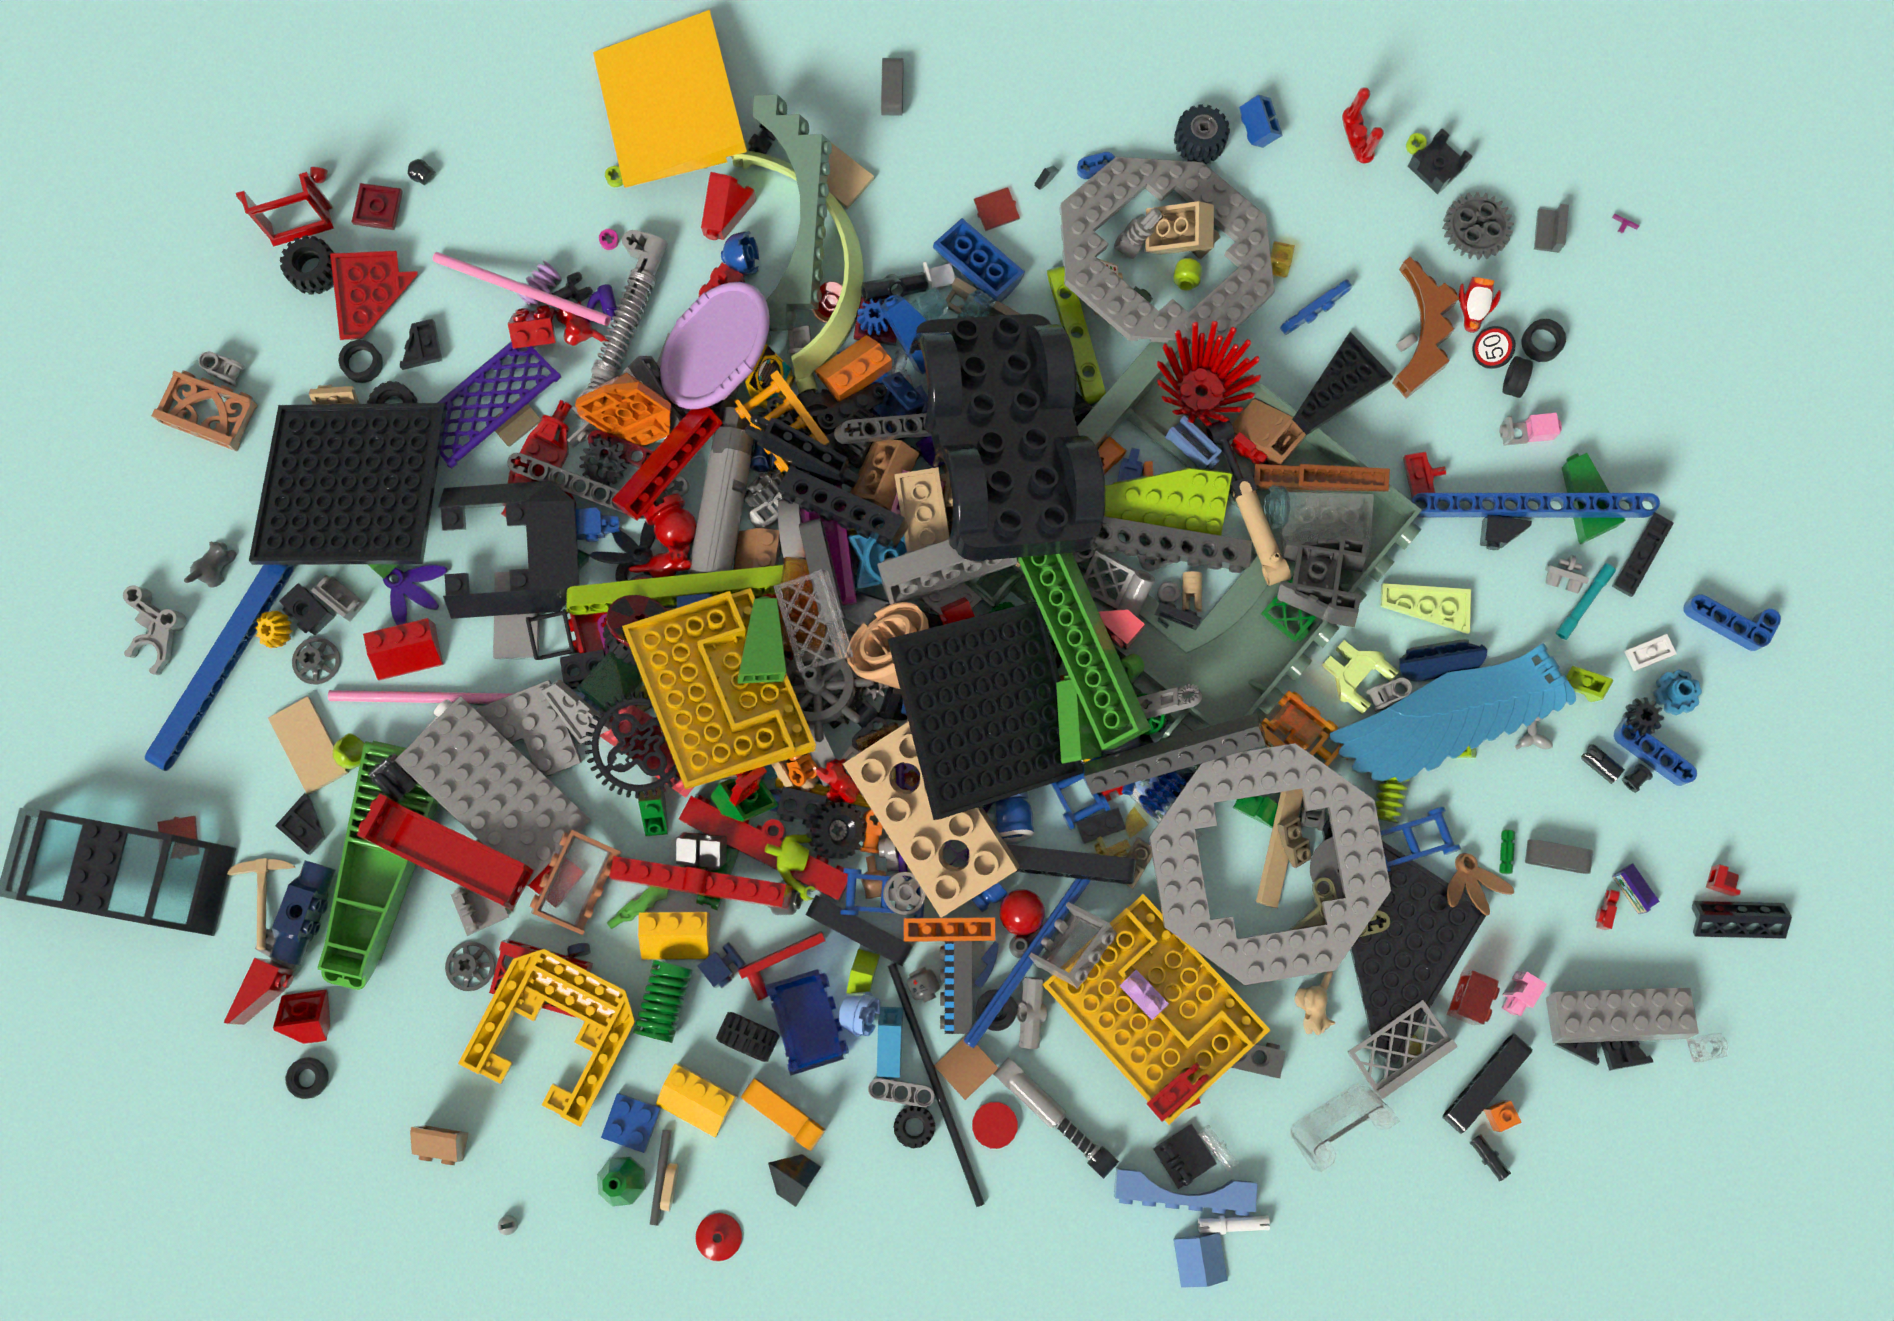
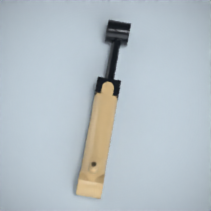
(1244, 493)

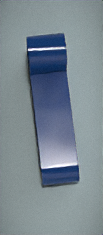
(1729, 618)
(1653, 757)

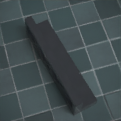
(1743, 915)

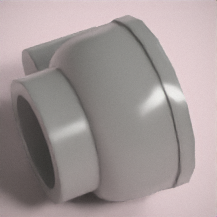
(890, 852)

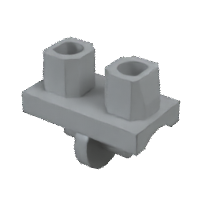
(1575, 580)

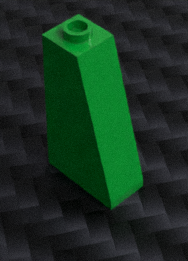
(1582, 477)

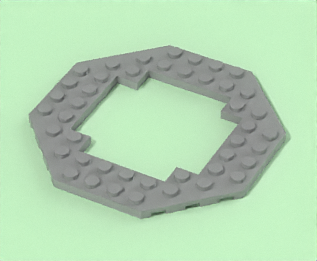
(1117, 301)
(1357, 852)

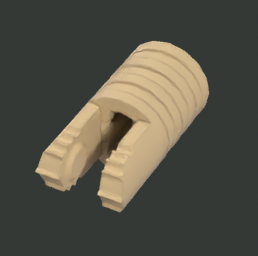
(1192, 588)

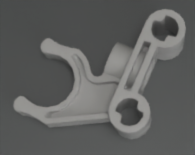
(158, 624)

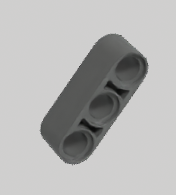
(892, 87)
(1559, 856)

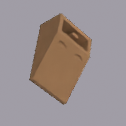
(1270, 431)

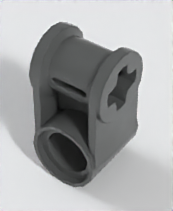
(1318, 814)

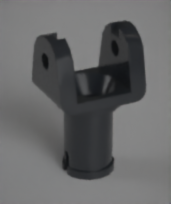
(571, 291)

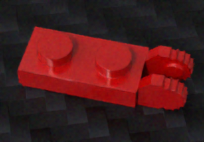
(1176, 1093)

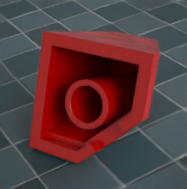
(725, 205)

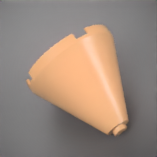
(870, 643)

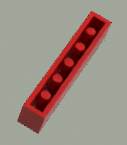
(666, 461)

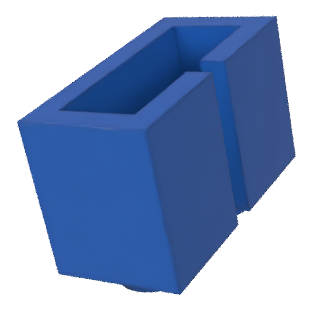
(1256, 116)

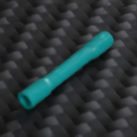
(1572, 620)

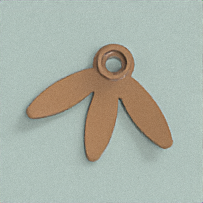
(1470, 876)

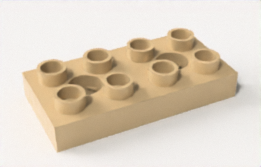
(921, 839)

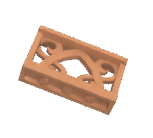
(220, 434)

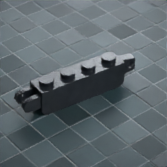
(802, 451)

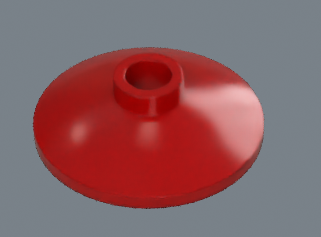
(727, 1228)

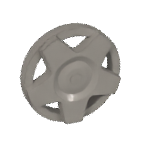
(903, 893)

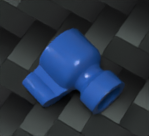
(991, 895)

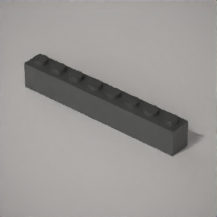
(1174, 753)

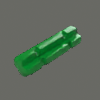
(1507, 852)

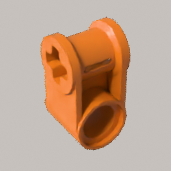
(1110, 453)

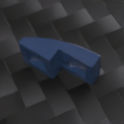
(988, 958)

